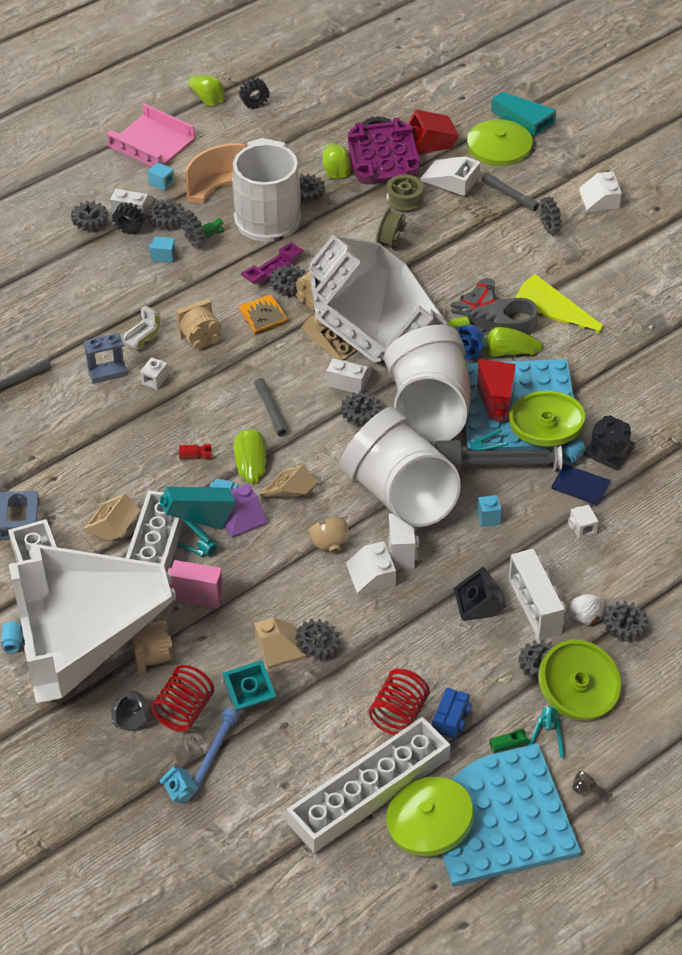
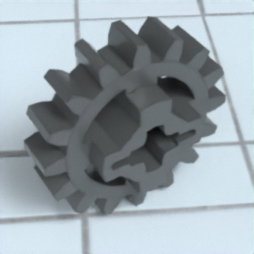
(89, 215)

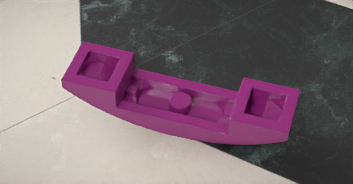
(287, 255)

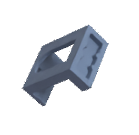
(107, 370)
(18, 498)

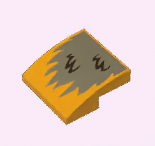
(262, 313)

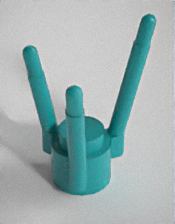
(478, 445)
(205, 544)
(549, 720)

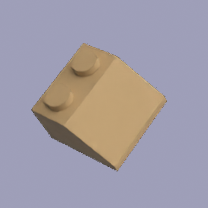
(113, 518)

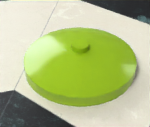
(499, 142)
(547, 418)
(579, 680)
(430, 816)

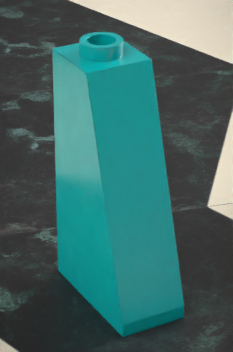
(524, 112)
(198, 504)

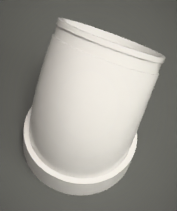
(431, 381)
(402, 469)

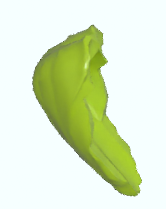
(208, 89)
(336, 161)
(511, 342)
(250, 455)

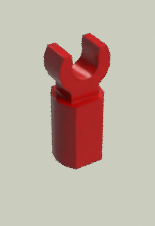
(195, 451)

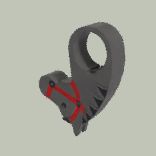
(491, 313)

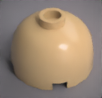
(330, 535)

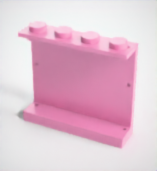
(153, 137)

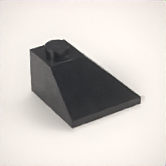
(479, 596)

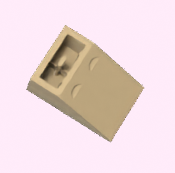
(327, 338)

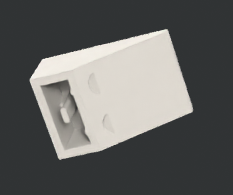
(453, 174)

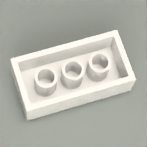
(33, 533)
(536, 594)

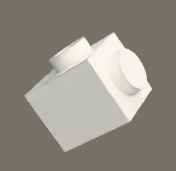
(154, 373)
(583, 521)

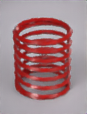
(184, 688)
(396, 708)

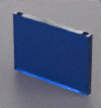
(580, 484)

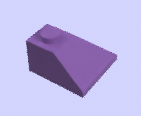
(246, 512)

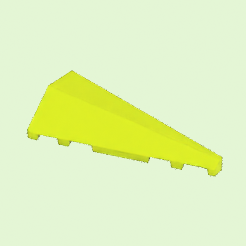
(555, 305)

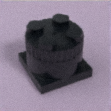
(610, 442)

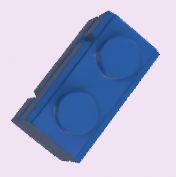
(451, 713)

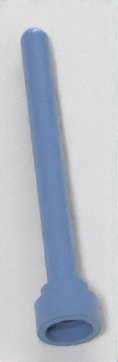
(229, 718)

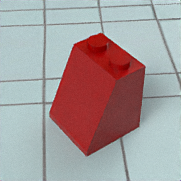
(432, 132)
(496, 387)

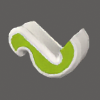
(145, 330)

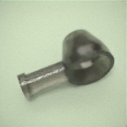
(584, 783)

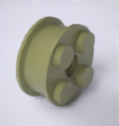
(404, 192)
(391, 228)

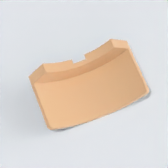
(210, 170)

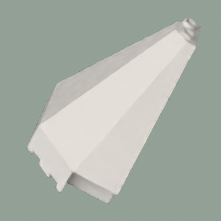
(368, 295)
(81, 611)

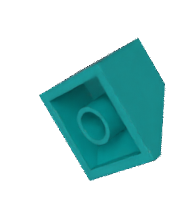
(248, 685)

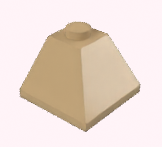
(290, 483)
(277, 642)

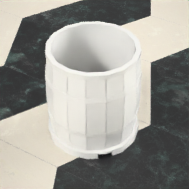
(266, 192)

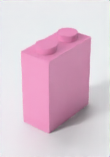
(197, 584)

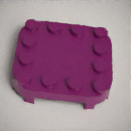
(382, 151)

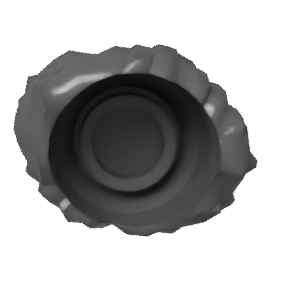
(130, 711)

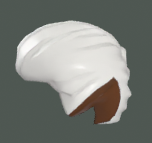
(587, 609)

